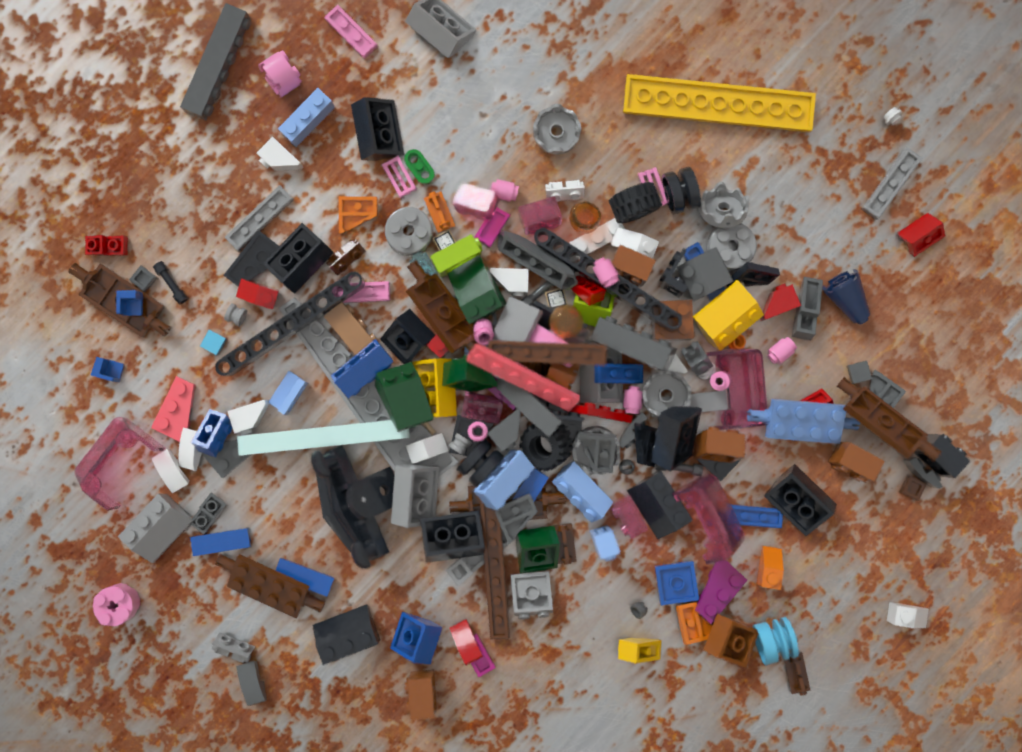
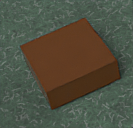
(912, 487)

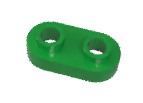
(420, 167)

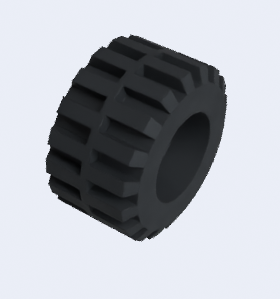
(635, 202)
(537, 455)

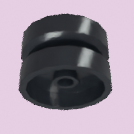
(681, 190)
(480, 462)

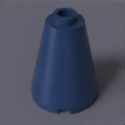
(849, 296)

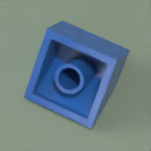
(416, 638)

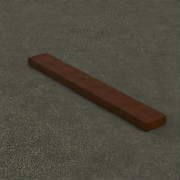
(495, 574)

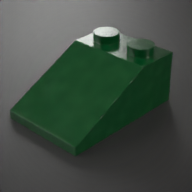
(476, 290)
(403, 396)

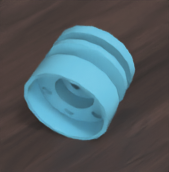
(776, 640)

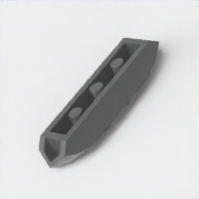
(537, 260)

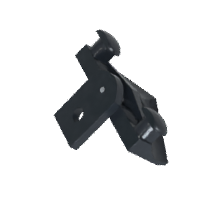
(352, 503)

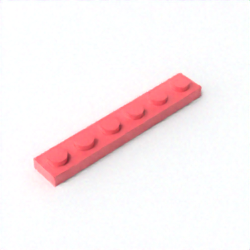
(522, 377)

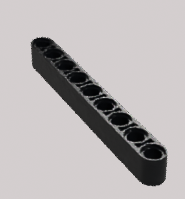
(634, 291)
(281, 325)

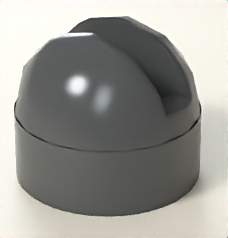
(626, 462)
(639, 610)

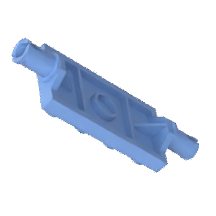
(804, 421)

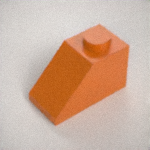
(770, 568)

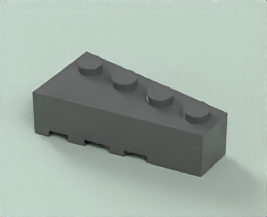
(634, 344)

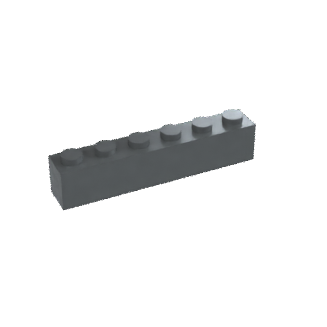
(216, 62)

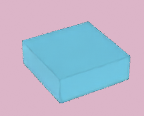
(213, 342)

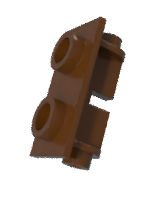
(339, 263)
(567, 547)
(797, 675)

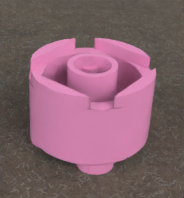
(280, 74)
(108, 612)

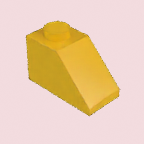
(639, 650)

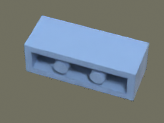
(306, 117)
(504, 479)
(582, 492)
(605, 543)

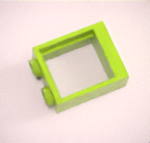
(456, 254)

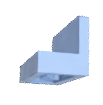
(288, 393)

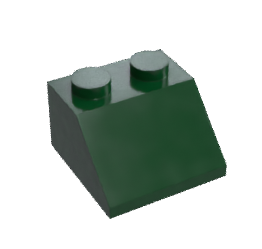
(466, 376)
(537, 549)

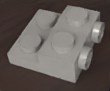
(531, 595)

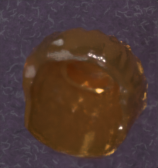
(585, 217)
(566, 321)

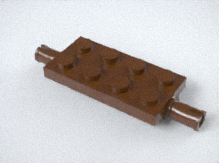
(101, 289)
(440, 310)
(886, 422)
(541, 503)
(268, 586)

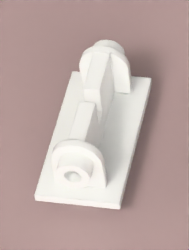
(573, 191)

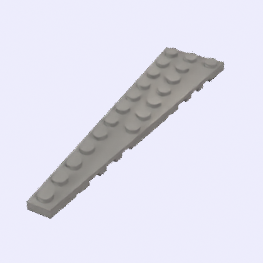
(367, 403)

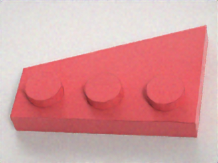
(175, 409)

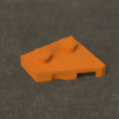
(356, 211)
(691, 624)

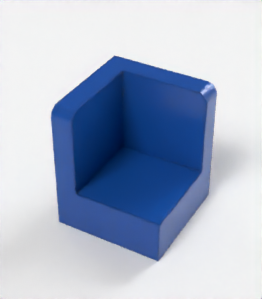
(129, 303)
(107, 369)

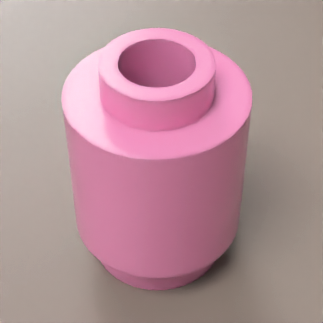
(505, 190)
(605, 272)
(483, 331)
(781, 351)
(727, 380)
(632, 400)
(473, 436)

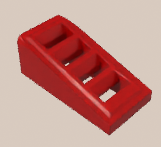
(589, 291)

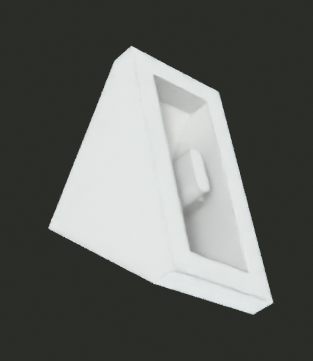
(427, 448)

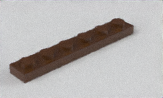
(551, 352)

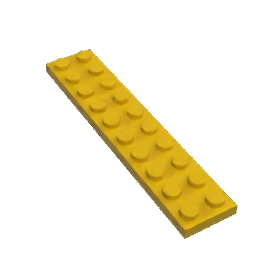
(719, 103)

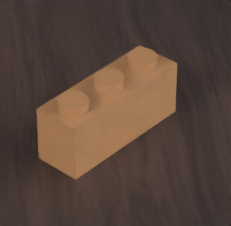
(349, 328)

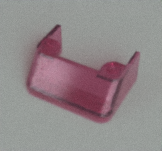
(747, 386)
(118, 433)

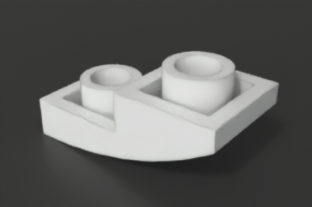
(188, 454)
(169, 470)

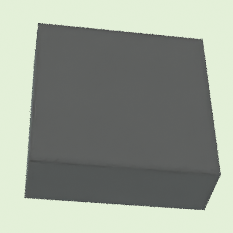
(143, 278)
(859, 372)

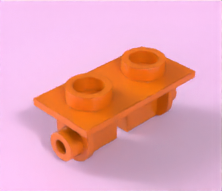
(439, 211)

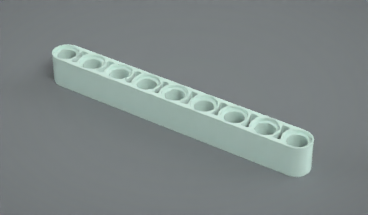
(319, 437)

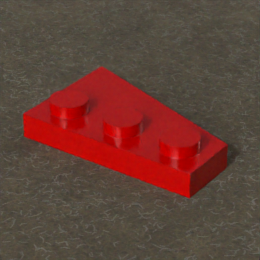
(603, 412)

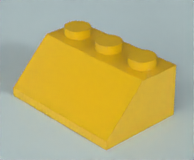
(728, 315)
(440, 398)

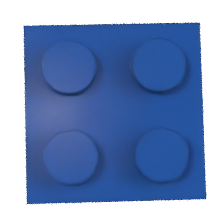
(676, 583)

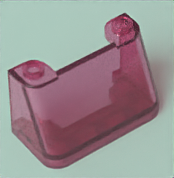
(715, 515)

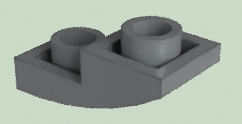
(628, 435)
(927, 476)
(208, 513)
(250, 683)

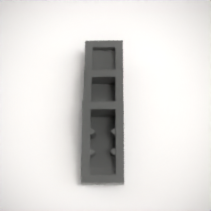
(530, 406)

